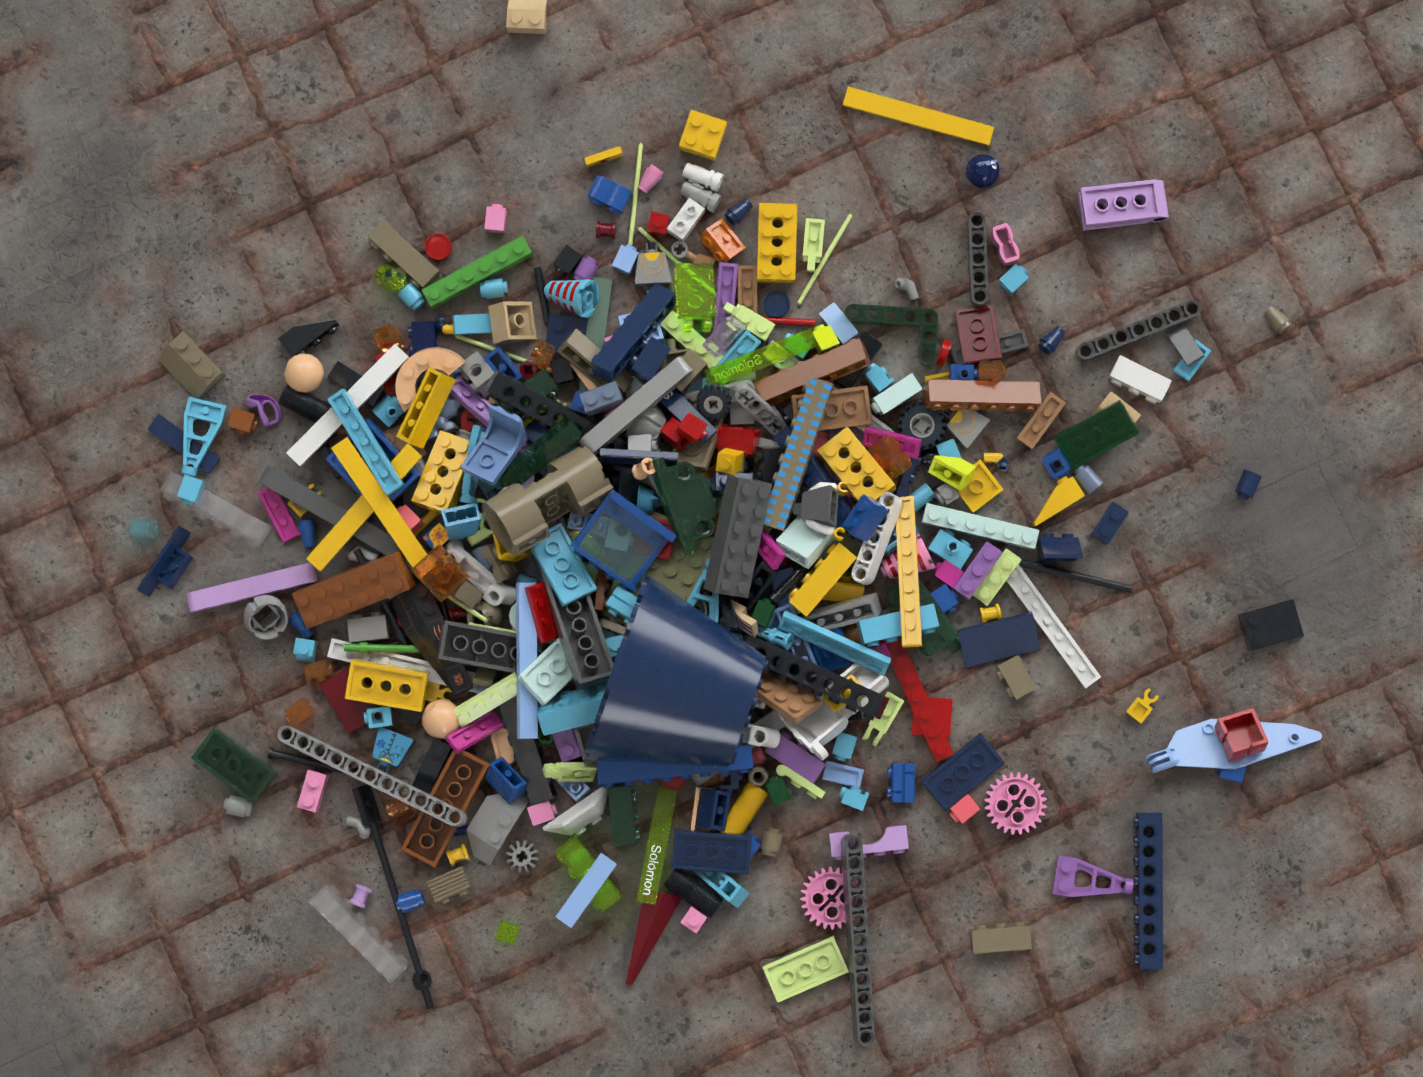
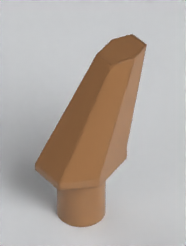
(700, 258)
(716, 779)

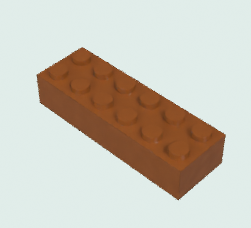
(353, 589)
(455, 786)

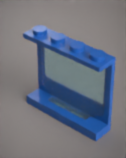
(621, 540)

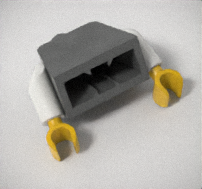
(820, 507)

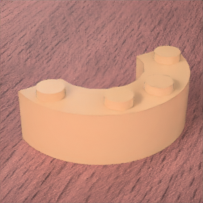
(419, 362)

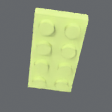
(805, 969)

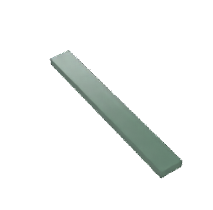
(598, 322)

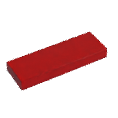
(541, 612)

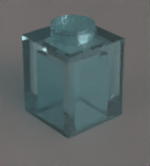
(143, 528)

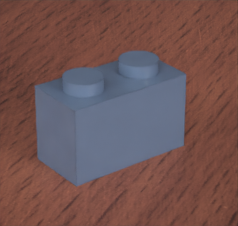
(601, 398)

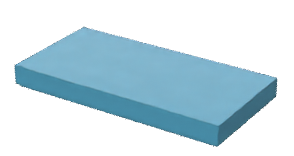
(562, 567)

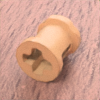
(643, 469)

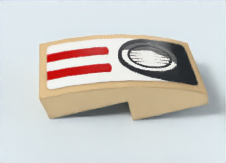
(745, 622)

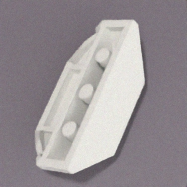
(577, 817)

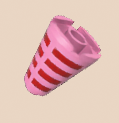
(925, 563)

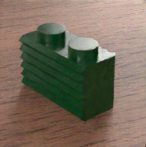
(763, 612)
(777, 790)

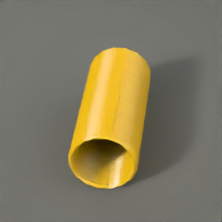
(744, 809)

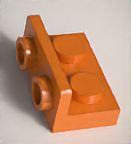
(722, 241)

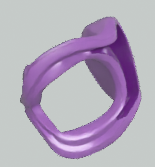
(258, 401)

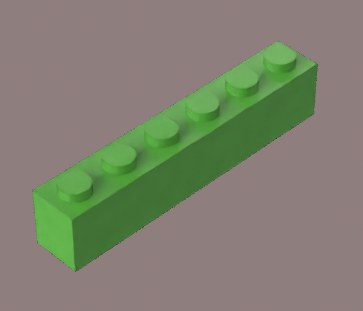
(477, 272)

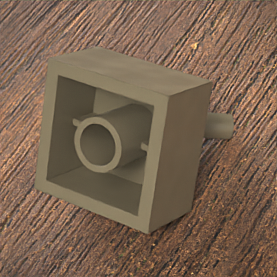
(692, 359)

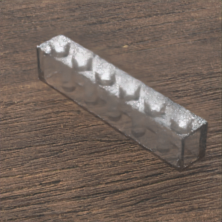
(221, 513)
(359, 933)

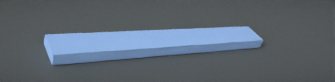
(526, 653)

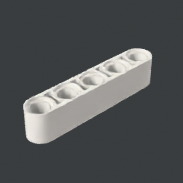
(878, 548)

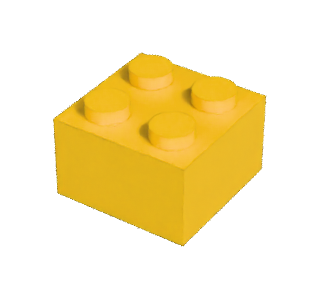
(702, 135)

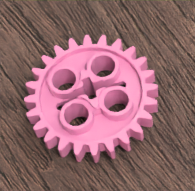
(1001, 792)
(818, 885)

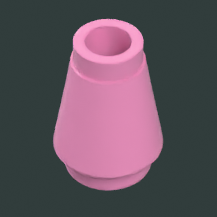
(650, 178)

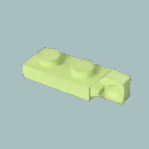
(813, 242)
(755, 323)
(570, 771)

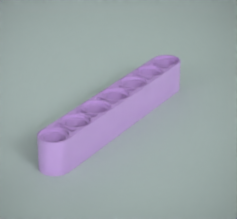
(251, 587)

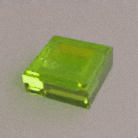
(507, 932)

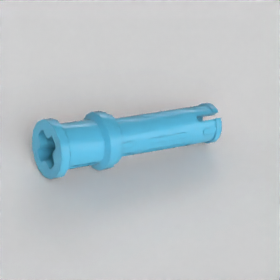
(774, 636)

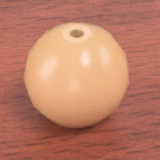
(304, 373)
(440, 719)

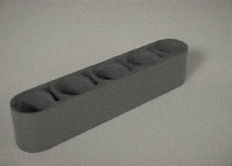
(981, 250)

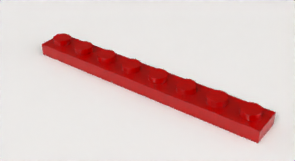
(919, 701)

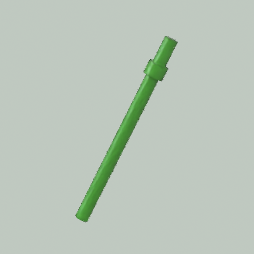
(363, 648)

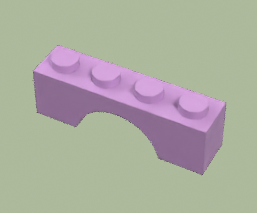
(893, 839)

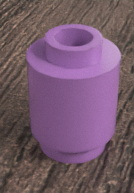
(586, 269)

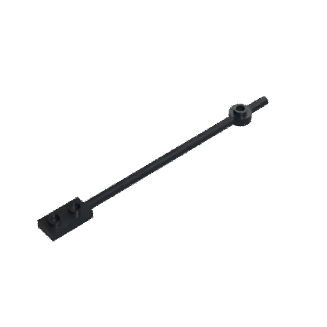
(370, 815)

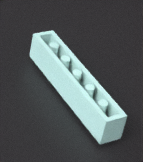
(980, 526)

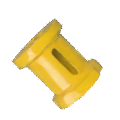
(990, 614)
(458, 854)

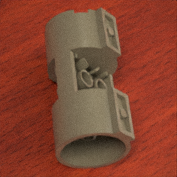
(522, 515)

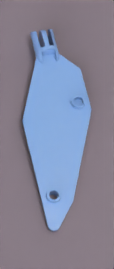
(1201, 748)

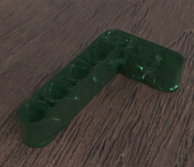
(900, 321)
(540, 453)

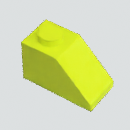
(825, 338)
(952, 471)

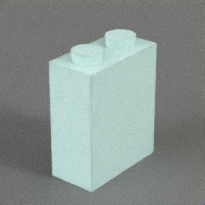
(895, 394)
(803, 543)

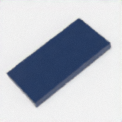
(998, 639)
(962, 771)
(711, 851)

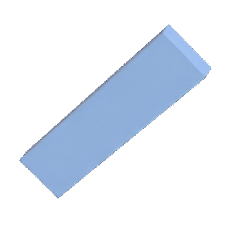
(586, 890)

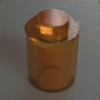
(397, 808)

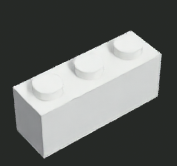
(1139, 380)

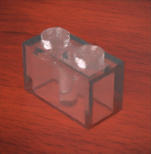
(724, 336)

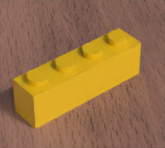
(425, 408)
(822, 579)

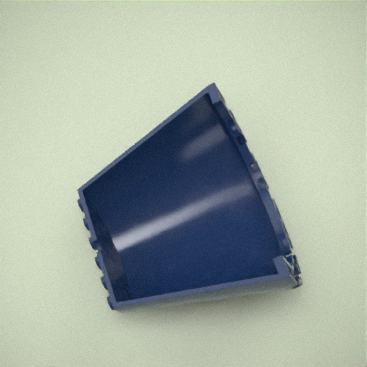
(675, 687)

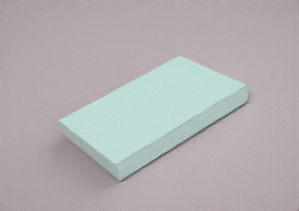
(547, 673)

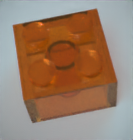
(440, 572)

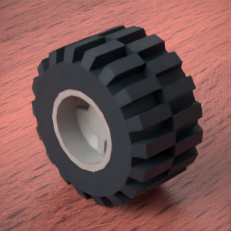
(922, 424)

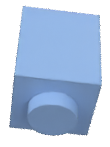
(625, 259)

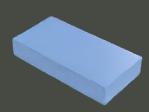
(842, 774)

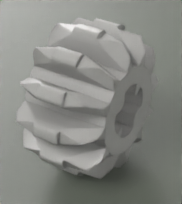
(515, 859)

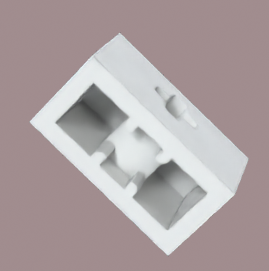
(686, 220)

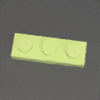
(997, 576)

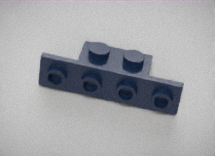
(169, 564)

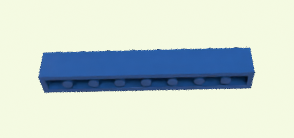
(628, 772)

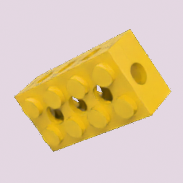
(786, 234)
(858, 457)
(432, 475)
(378, 694)

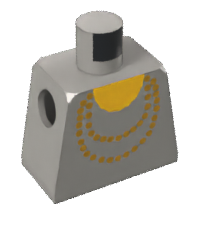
(652, 267)
(965, 425)

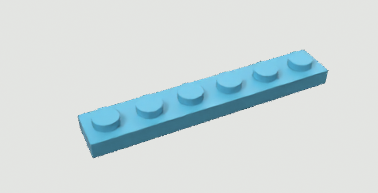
(365, 442)
(834, 643)

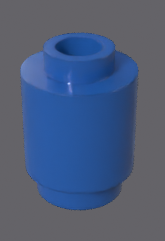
(410, 901)

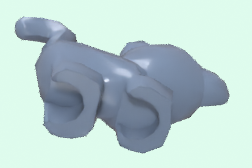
(448, 411)

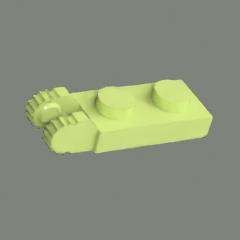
(888, 716)

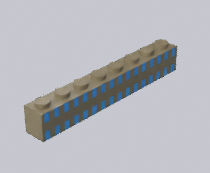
(798, 452)

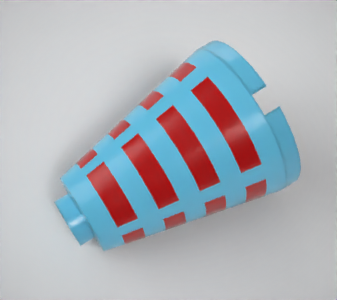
(574, 295)

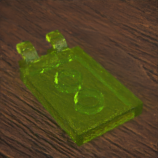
(695, 294)

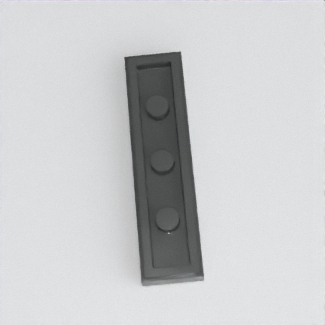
(1008, 342)

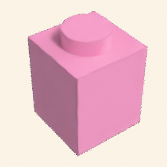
(495, 219)
(542, 812)
(693, 919)

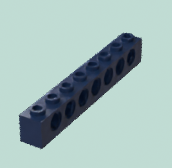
(1155, 899)

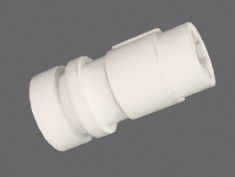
(702, 176)

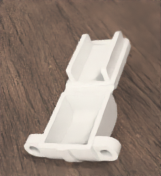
(824, 723)

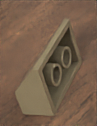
(190, 366)

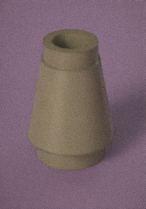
(1278, 320)

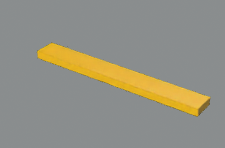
(918, 116)
(379, 501)
(357, 514)
(908, 574)

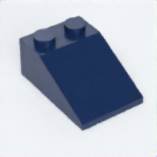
(1059, 548)

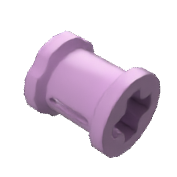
(360, 895)

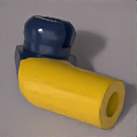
(442, 326)
(998, 459)

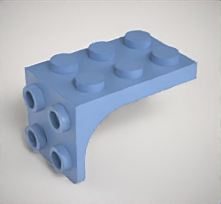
(496, 447)

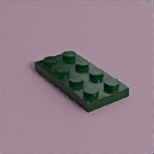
(1096, 434)

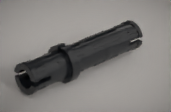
(776, 596)

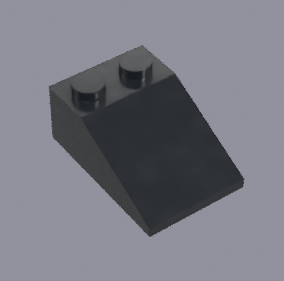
(1270, 625)

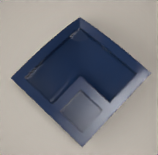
(561, 327)

